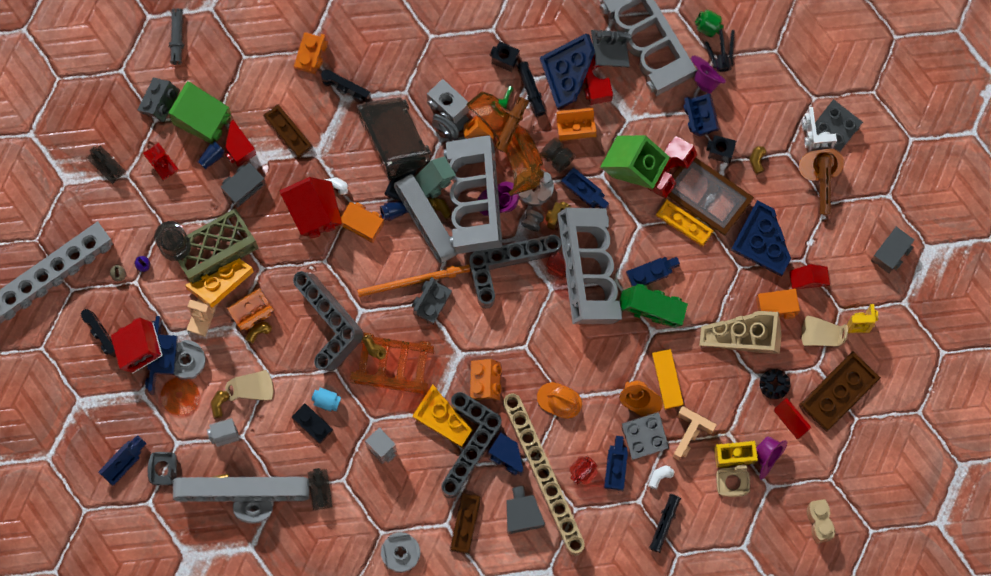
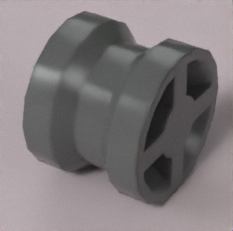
(532, 220)

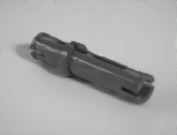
(176, 44)

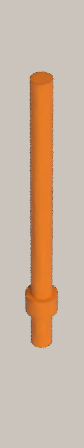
(448, 272)

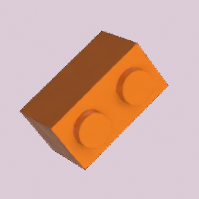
(362, 222)
(779, 301)

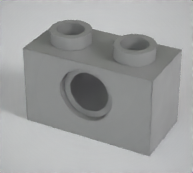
(444, 92)
(381, 446)

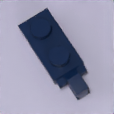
(584, 189)
(652, 271)
(122, 460)
(616, 466)

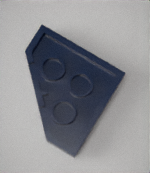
(567, 69)
(763, 240)

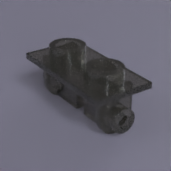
(105, 164)
(320, 489)

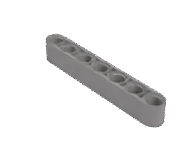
(240, 489)

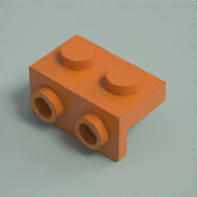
(576, 124)
(250, 310)
(485, 379)

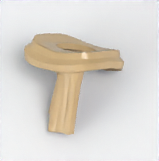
(741, 473)

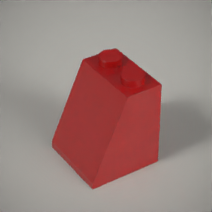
(312, 206)

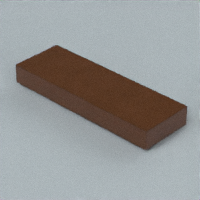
(288, 131)
(465, 523)

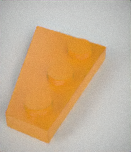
(220, 284)
(440, 417)

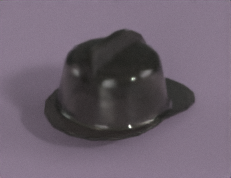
(172, 241)

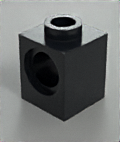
(508, 63)
(728, 144)

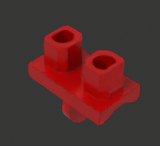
(160, 161)

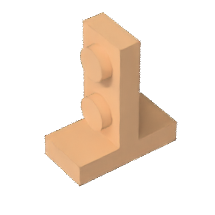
(200, 318)
(692, 432)

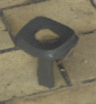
(447, 127)
(156, 457)

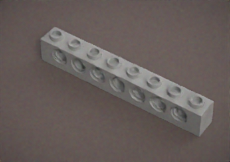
(47, 267)

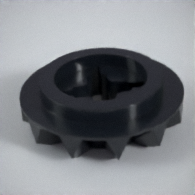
(767, 388)

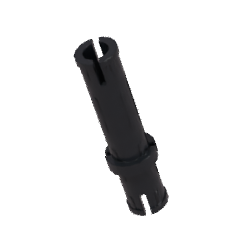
(534, 95)
(668, 515)

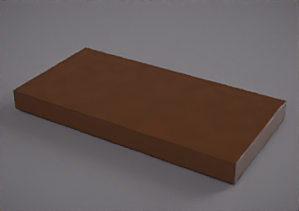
(839, 391)

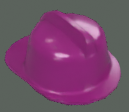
(706, 76)
(506, 202)
(768, 452)

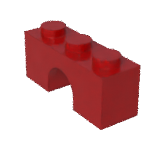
(597, 89)
(680, 154)

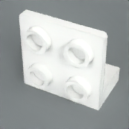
(813, 141)

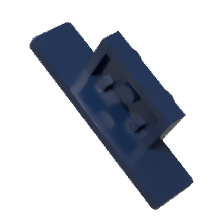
(166, 363)

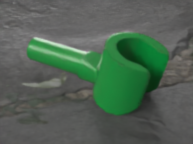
(504, 102)

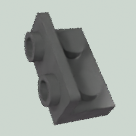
(431, 301)

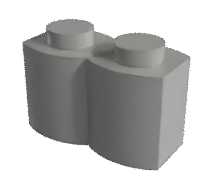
(223, 432)

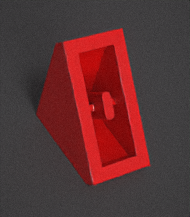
(809, 277)

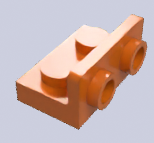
(310, 53)

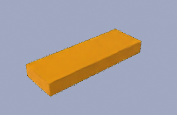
(684, 223)
(667, 379)

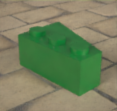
(653, 305)

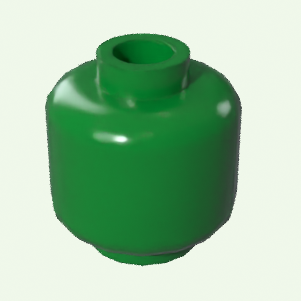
(709, 23)

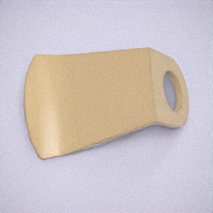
(822, 333)
(252, 386)

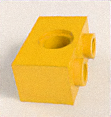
(735, 454)

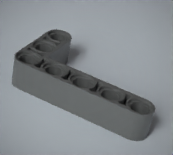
(507, 260)
(331, 317)
(473, 444)

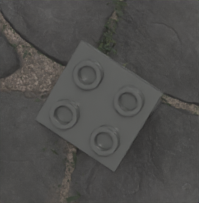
(611, 48)
(838, 121)
(645, 435)

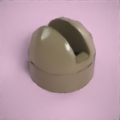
(122, 273)

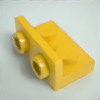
(863, 322)

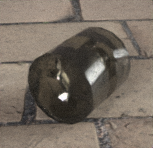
(560, 157)

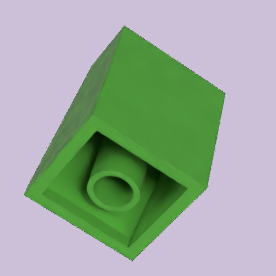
(199, 113)
(635, 160)

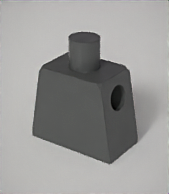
(523, 512)

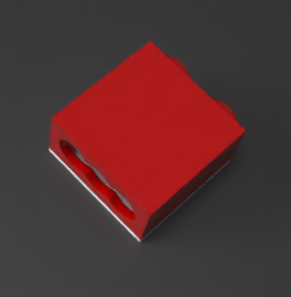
(136, 345)

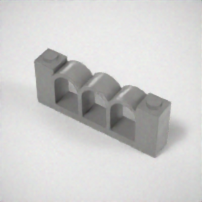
(659, 79)
(594, 222)
(482, 236)

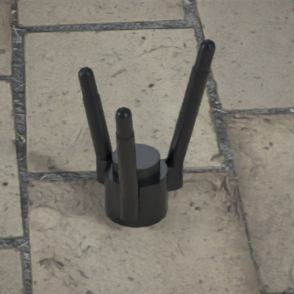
(723, 62)

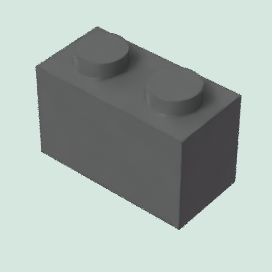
(242, 184)
(893, 249)

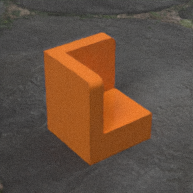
(476, 128)

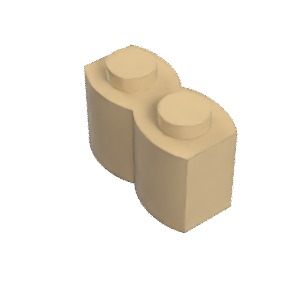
(822, 527)

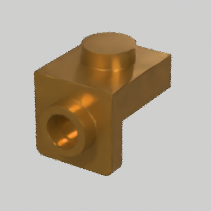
(552, 216)

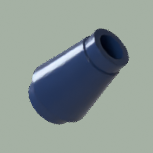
(211, 155)
(392, 210)

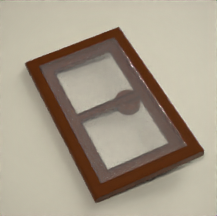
(709, 195)

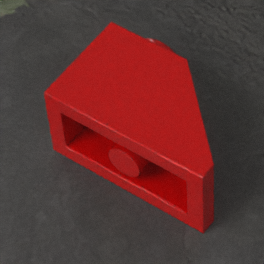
(238, 146)

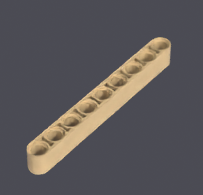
(543, 464)

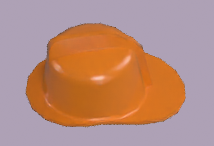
(810, 163)
(640, 398)
(559, 400)

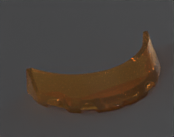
(521, 150)

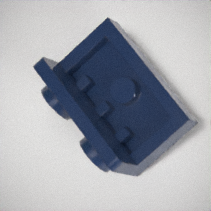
(701, 115)

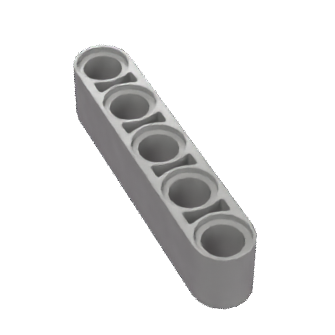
(425, 218)

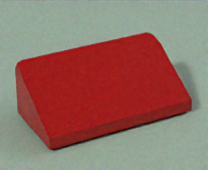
(792, 418)

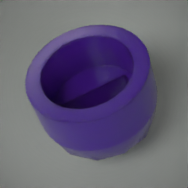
(138, 265)

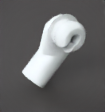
(340, 185)
(658, 474)

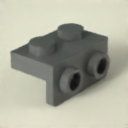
(158, 99)

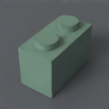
(435, 177)

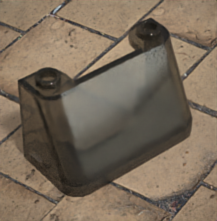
(394, 136)

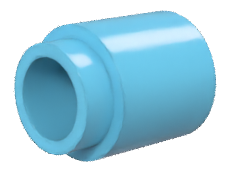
(326, 399)

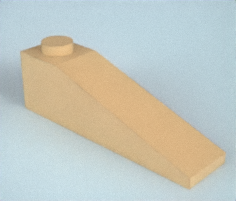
(751, 333)

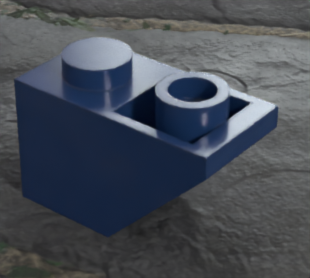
(506, 452)

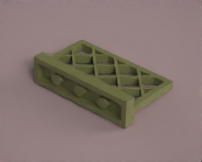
(233, 252)

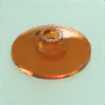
(182, 405)

